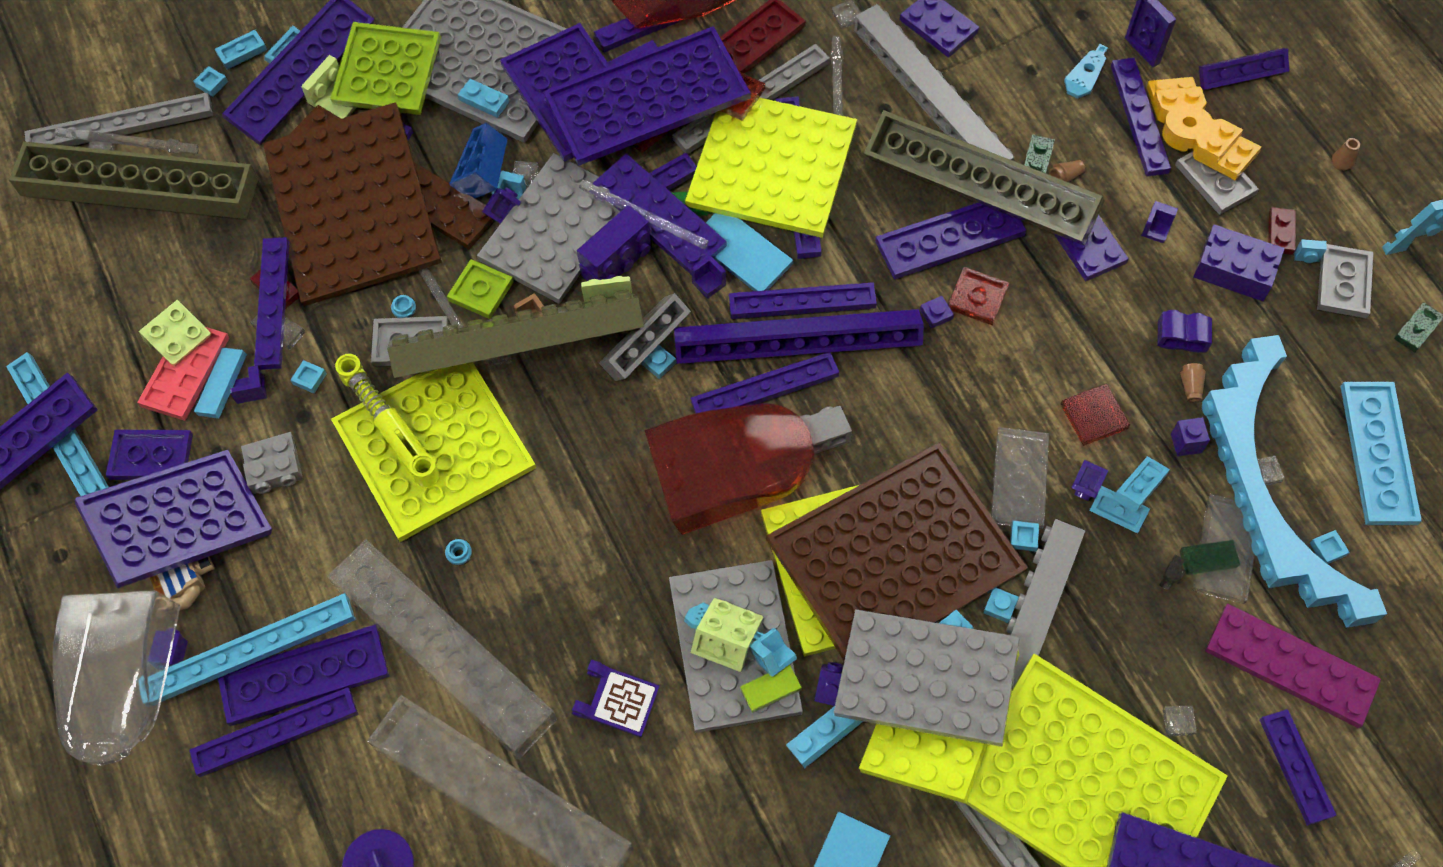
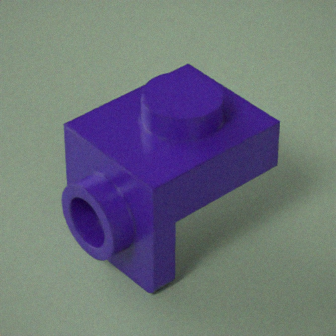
(501, 204)
(1089, 480)
(829, 683)

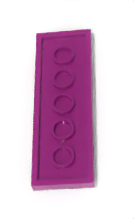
(1293, 665)

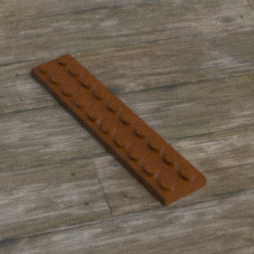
(449, 211)

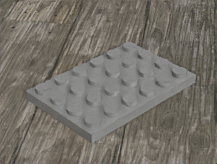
(542, 235)
(927, 677)
(715, 688)

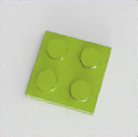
(480, 289)

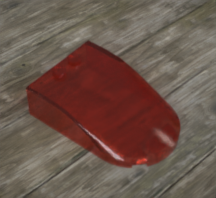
(729, 461)

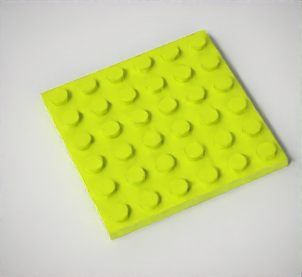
(773, 166)
(457, 426)

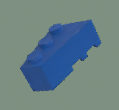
(480, 162)

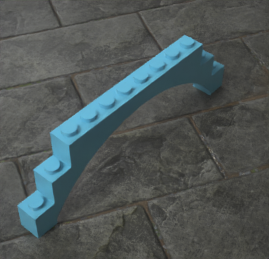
(1280, 552)

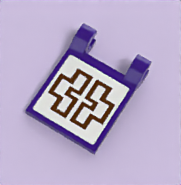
(619, 700)

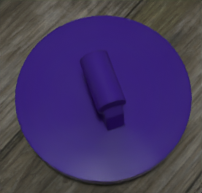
(379, 849)

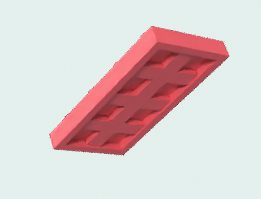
(177, 387)

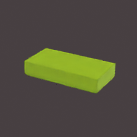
(770, 689)

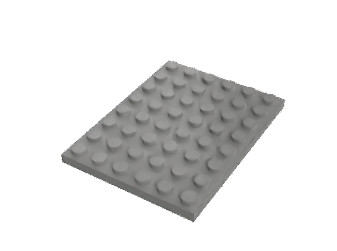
(471, 46)

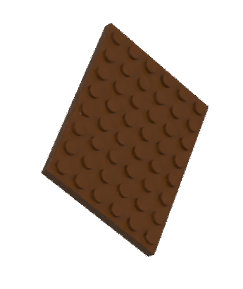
(351, 204)
(897, 547)

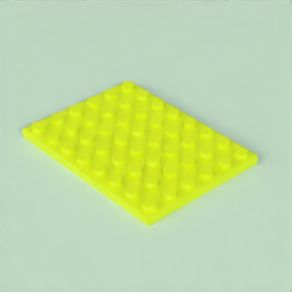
(1079, 763)

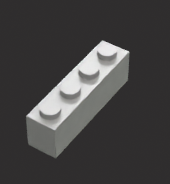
(644, 340)
(828, 428)

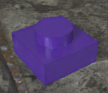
(936, 312)

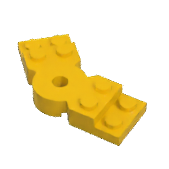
(1189, 126)

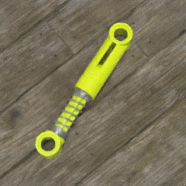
(388, 421)

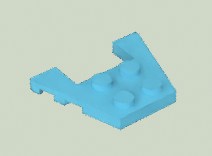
(1427, 222)

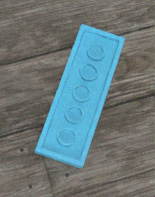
(1380, 454)

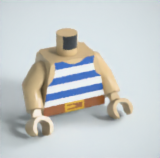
(183, 582)

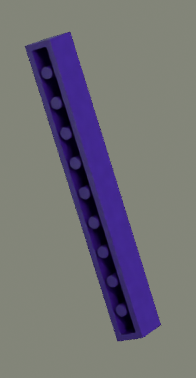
(798, 336)

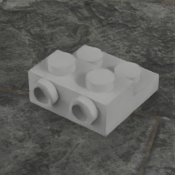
(271, 463)

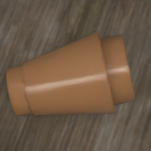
(1346, 155)
(1068, 170)
(1193, 381)

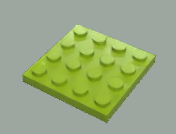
(386, 67)

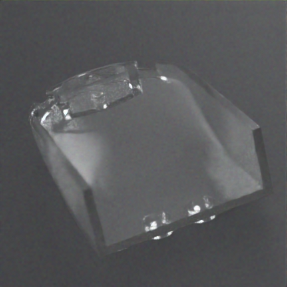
(110, 670)

